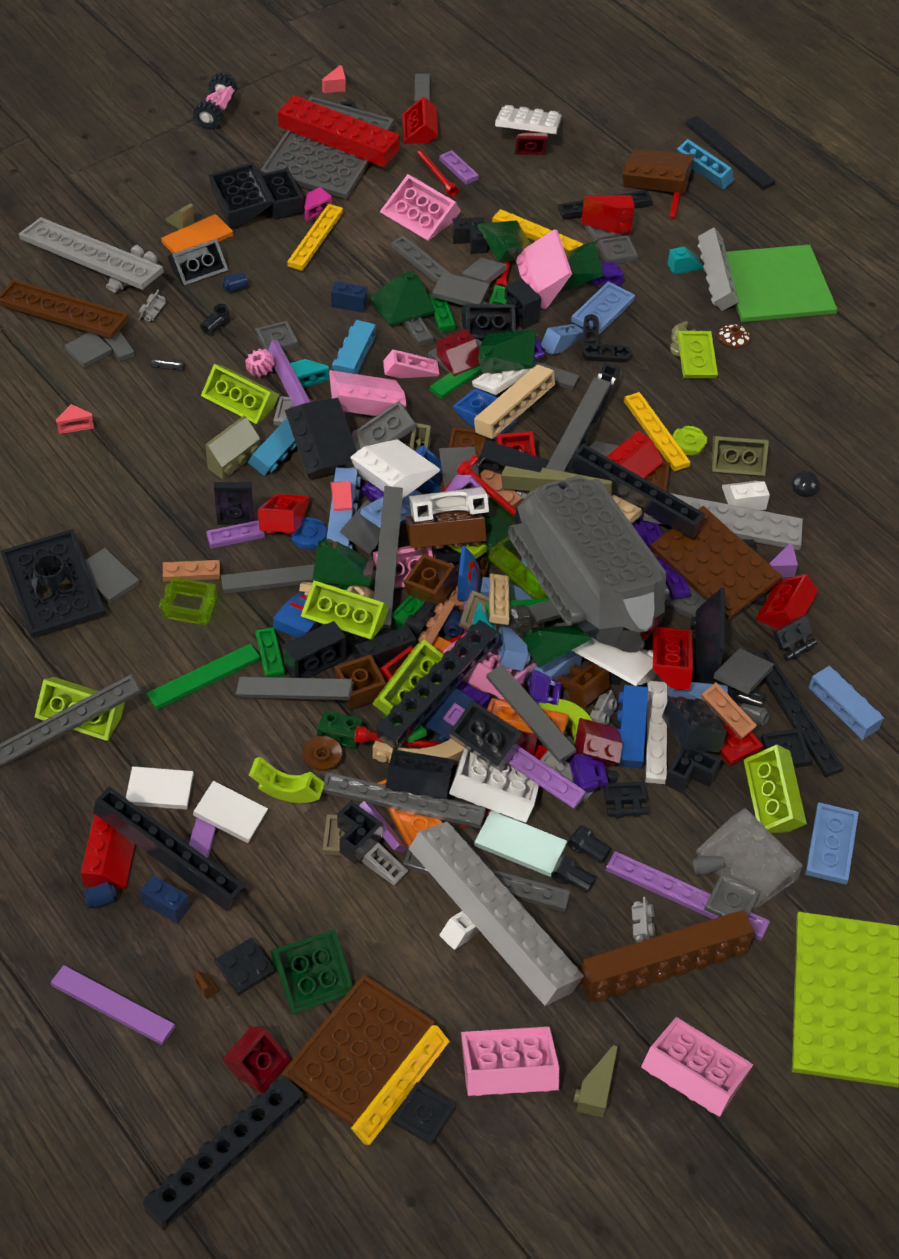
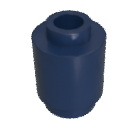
(235, 282)
(451, 624)
(99, 895)

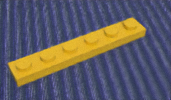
(533, 230)
(315, 237)
(656, 431)
(400, 1085)

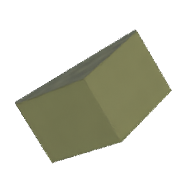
(182, 217)
(420, 436)

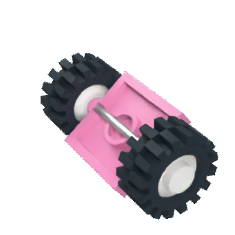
(209, 111)

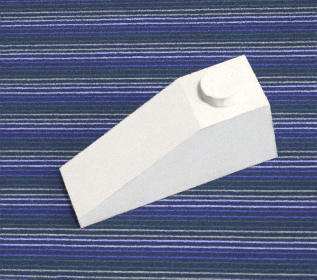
(458, 930)

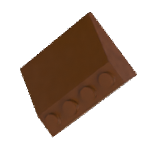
(657, 170)
(446, 529)

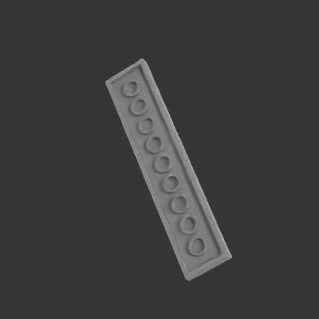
(91, 253)
(748, 523)

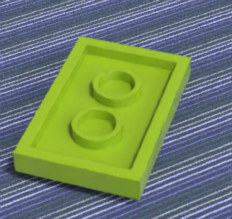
(697, 354)

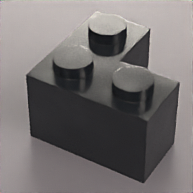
(467, 231)
(526, 303)
(692, 765)
(360, 831)

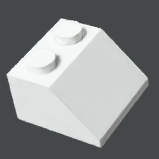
(747, 494)

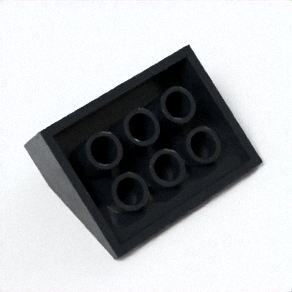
(240, 193)
(321, 436)
(708, 638)

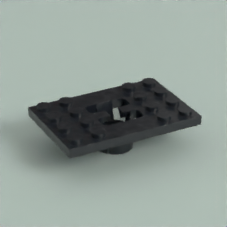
(61, 608)

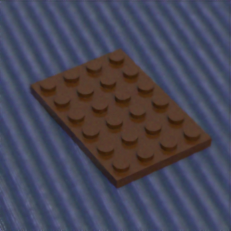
(716, 561)
(357, 1049)

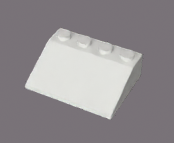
(393, 466)
(632, 667)
(485, 786)

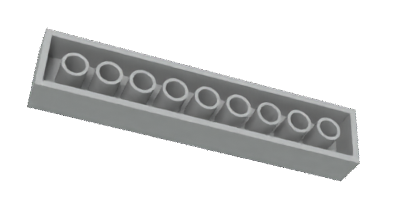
(496, 913)

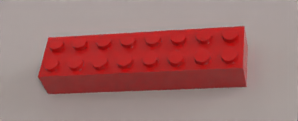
(339, 130)

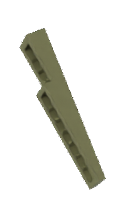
(528, 480)

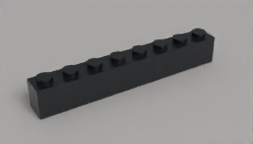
(639, 491)
(168, 848)

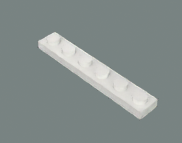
(656, 733)

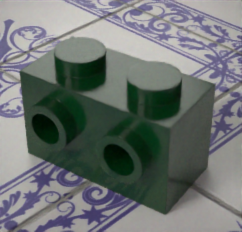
(340, 728)

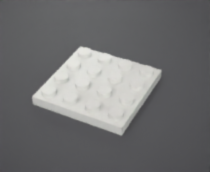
(528, 119)

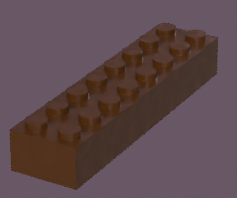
(666, 956)

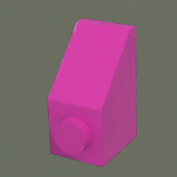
(316, 203)

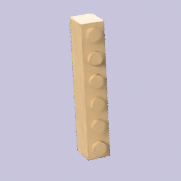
(514, 401)

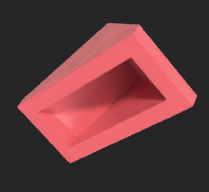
(334, 81)
(74, 420)
(341, 495)

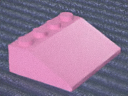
(420, 208)
(545, 267)
(365, 393)
(490, 662)
(509, 1061)
(697, 1066)

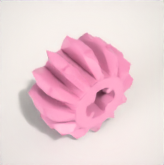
(260, 363)

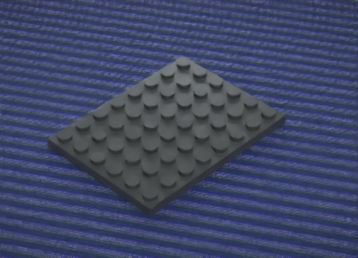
(320, 165)

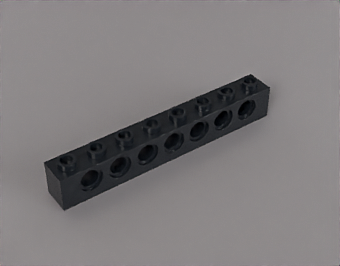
(396, 735)
(165, 1212)

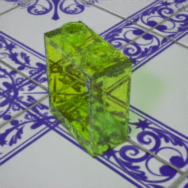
(188, 587)

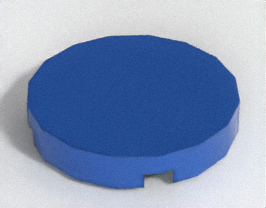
(309, 533)

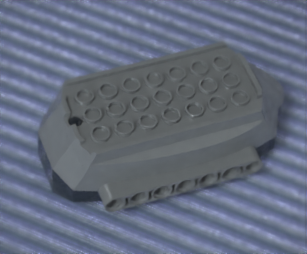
(591, 561)

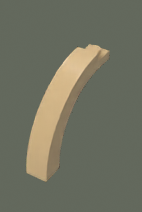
(448, 749)

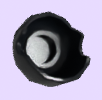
(805, 484)

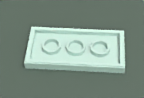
(520, 843)

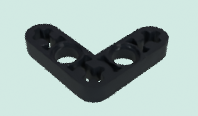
(594, 346)

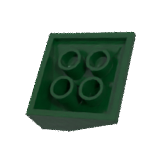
(505, 239)
(583, 264)
(402, 299)
(507, 351)
(496, 525)
(341, 565)
(552, 642)
(312, 971)

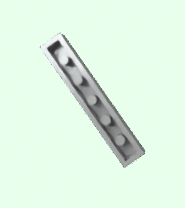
(717, 269)

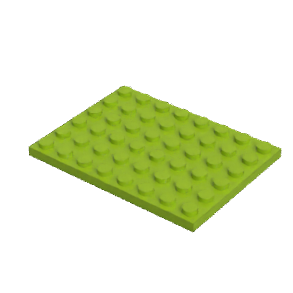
(846, 999)

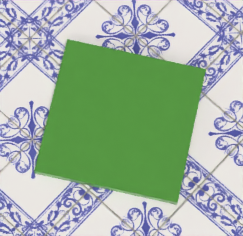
(779, 283)

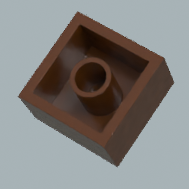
(431, 579)
(366, 678)

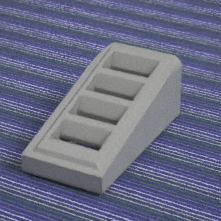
(383, 854)

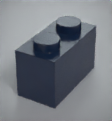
(349, 296)
(165, 899)

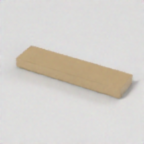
(499, 599)

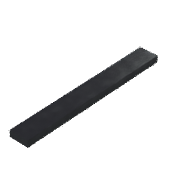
(730, 153)
(800, 718)

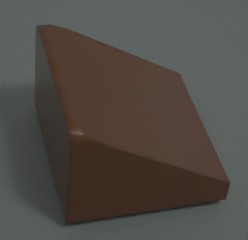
(206, 984)

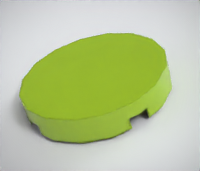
(690, 440)

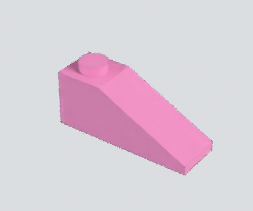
(408, 365)

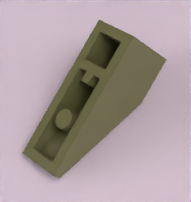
(596, 1085)

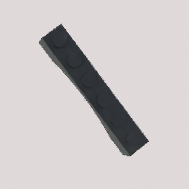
(609, 373)

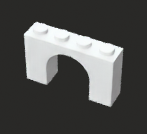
(471, 500)

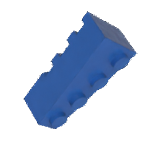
(632, 725)

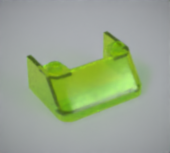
(507, 562)

